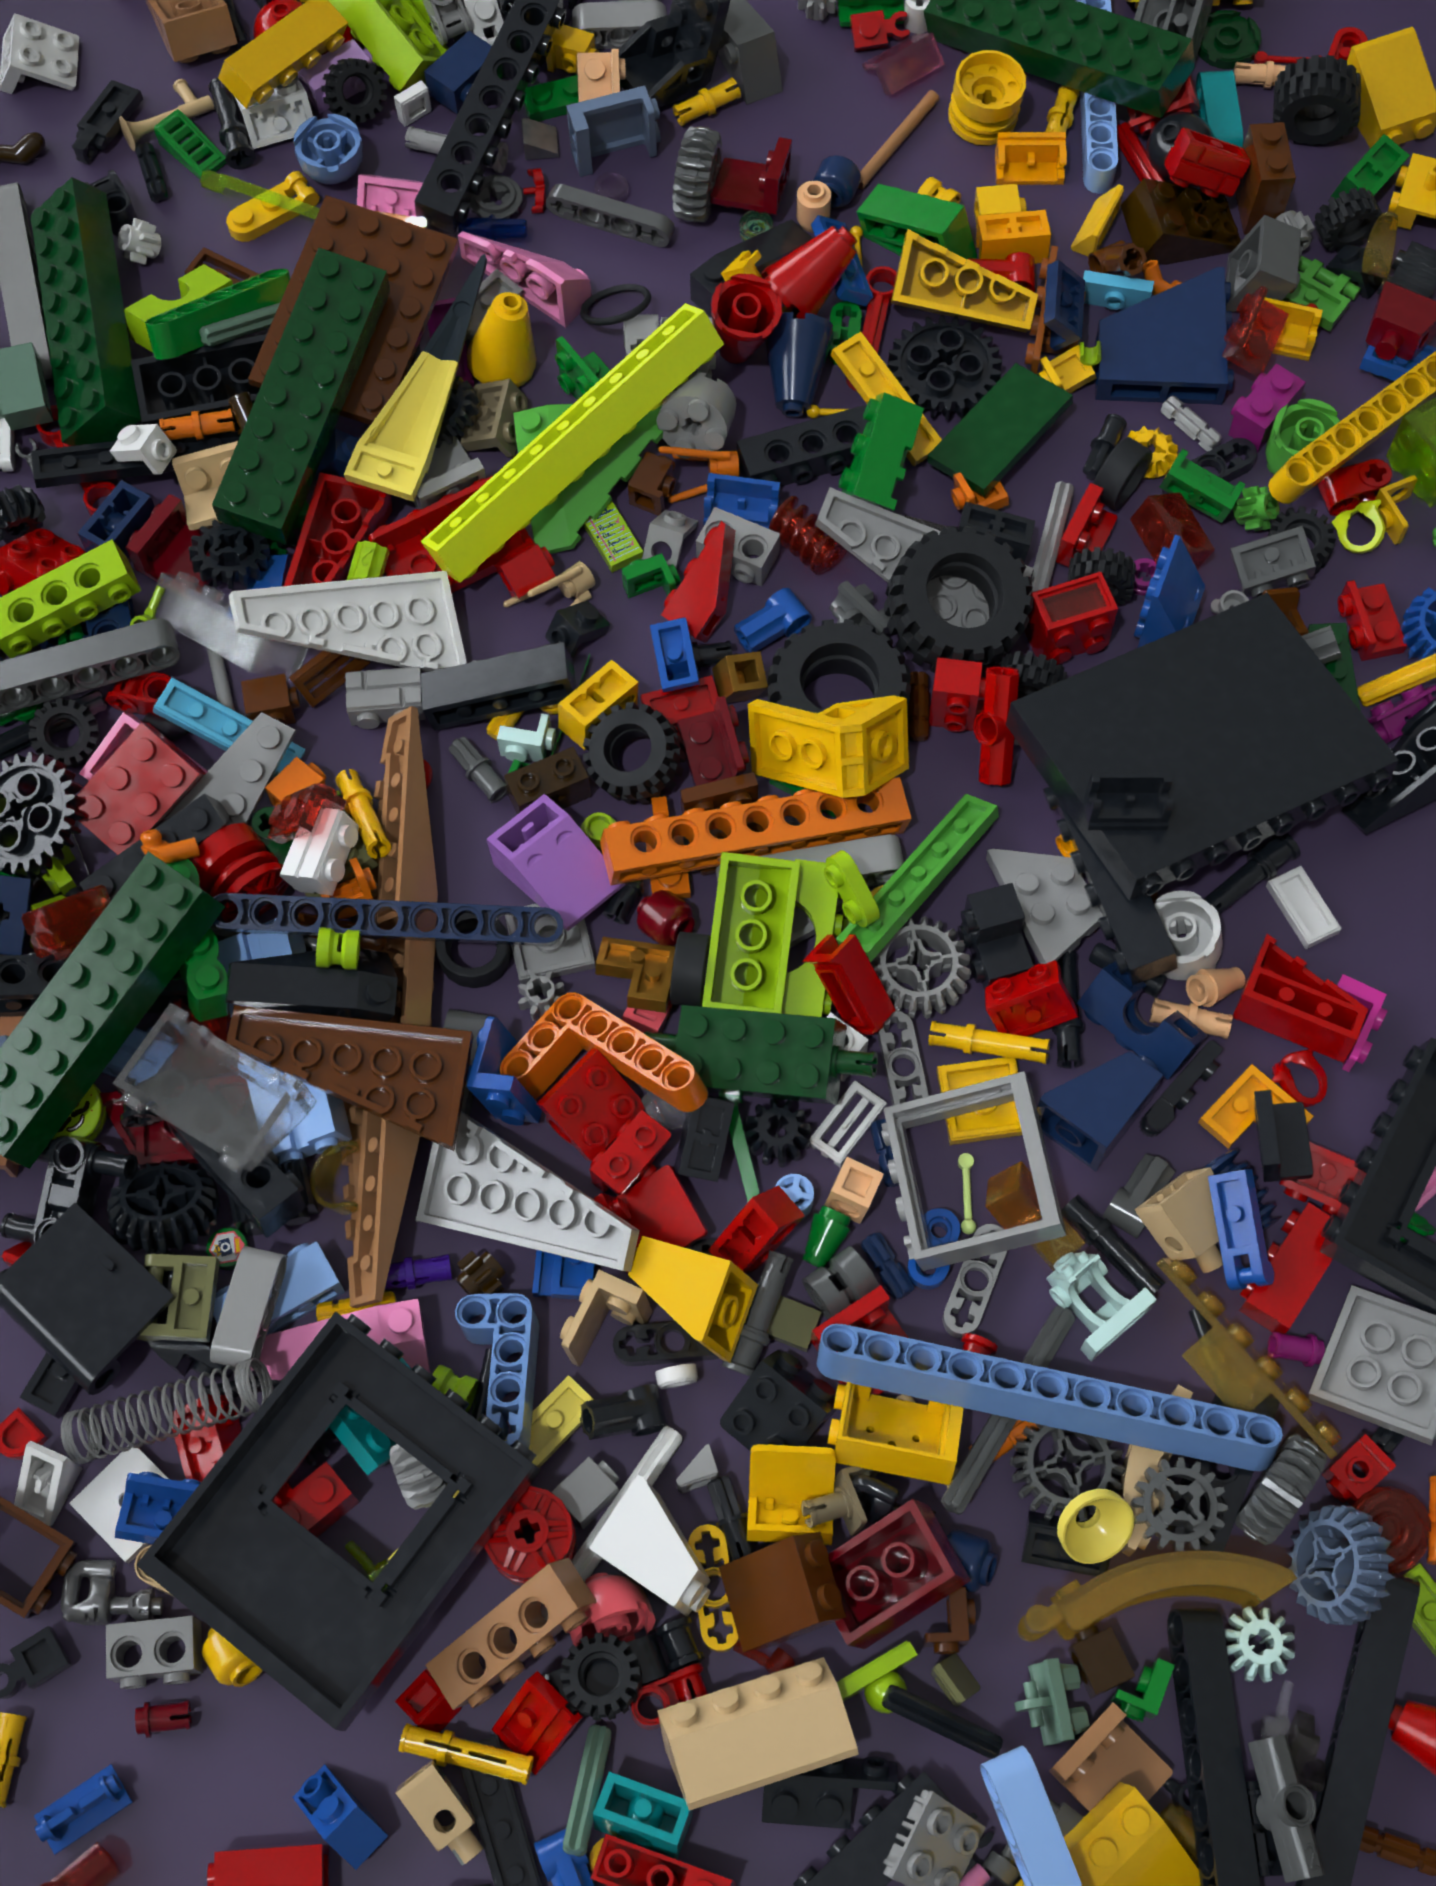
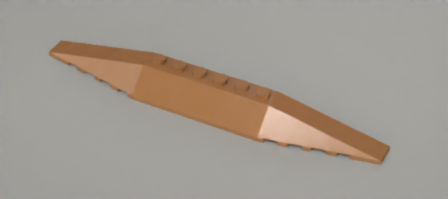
(386, 1151)

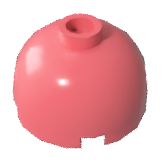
(619, 1610)

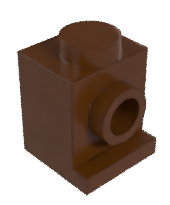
(652, 483)

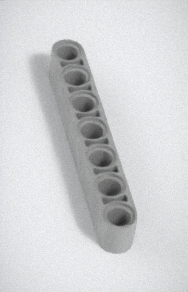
(20, 276)

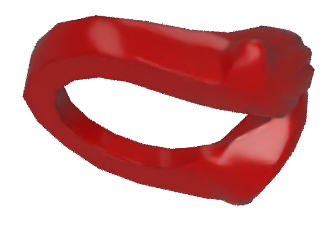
(1284, 1078)

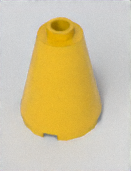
(503, 342)

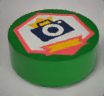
(226, 1246)

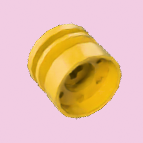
(986, 96)

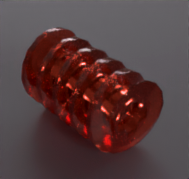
(805, 538)

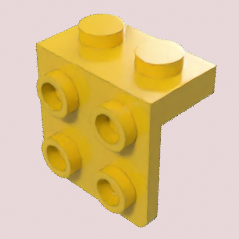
(780, 1482)

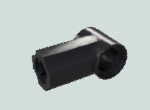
(633, 1412)

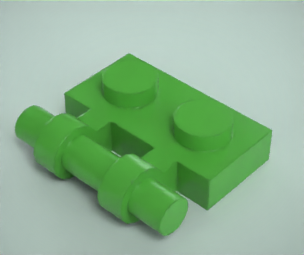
(1331, 299)

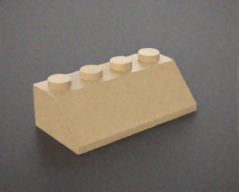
(756, 1733)

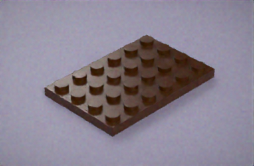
(416, 271)

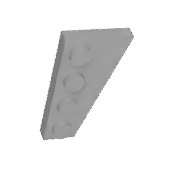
(244, 769)

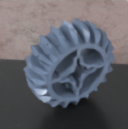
(1350, 1567)

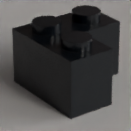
(993, 934)

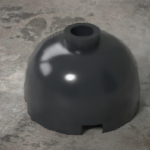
(1165, 133)

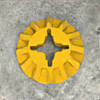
(1164, 452)

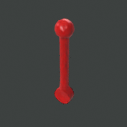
(1261, 58)

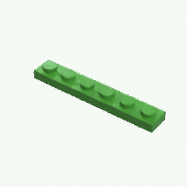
(924, 872)

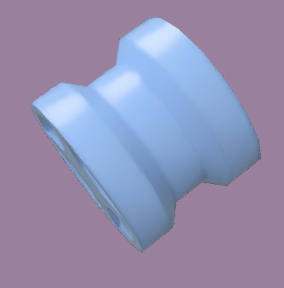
(798, 1188)

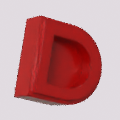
(17, 1432)

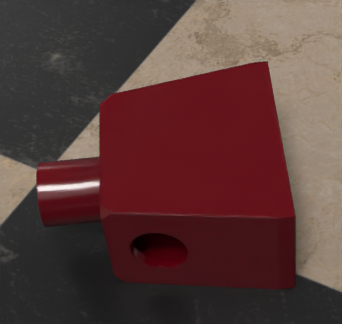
(1401, 323)

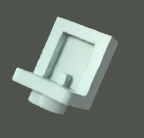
(527, 744)

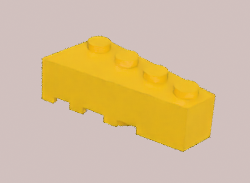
(950, 285)

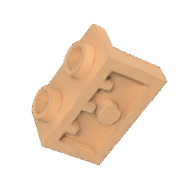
(599, 74)

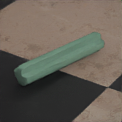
(238, 326)
(587, 1790)

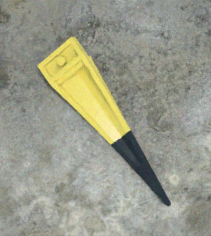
(404, 434)

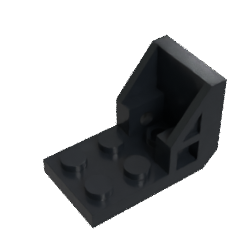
(676, 51)

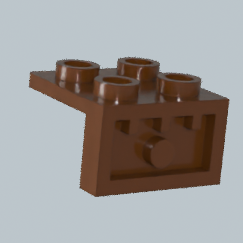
(717, 793)

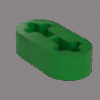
(842, 309)

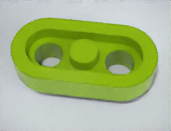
(858, 901)

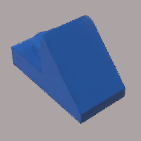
(674, 655)

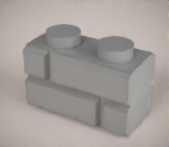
(379, 694)

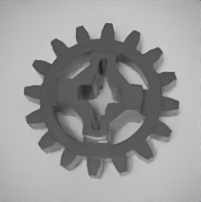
(1192, 1518)

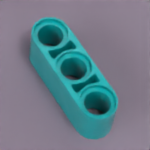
(1220, 105)

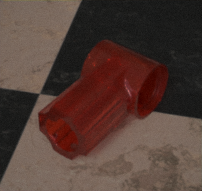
(92, 1868)

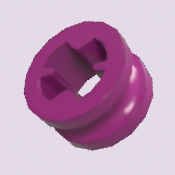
(1143, 565)

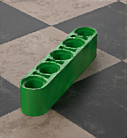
(178, 329)

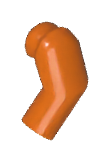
(1152, 272)
(167, 851)

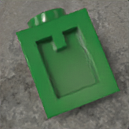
(1152, 1685)

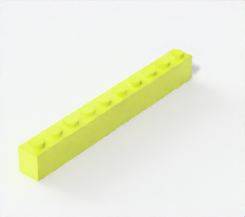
(573, 443)

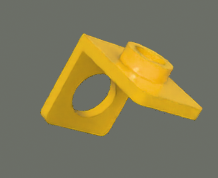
(1393, 519)

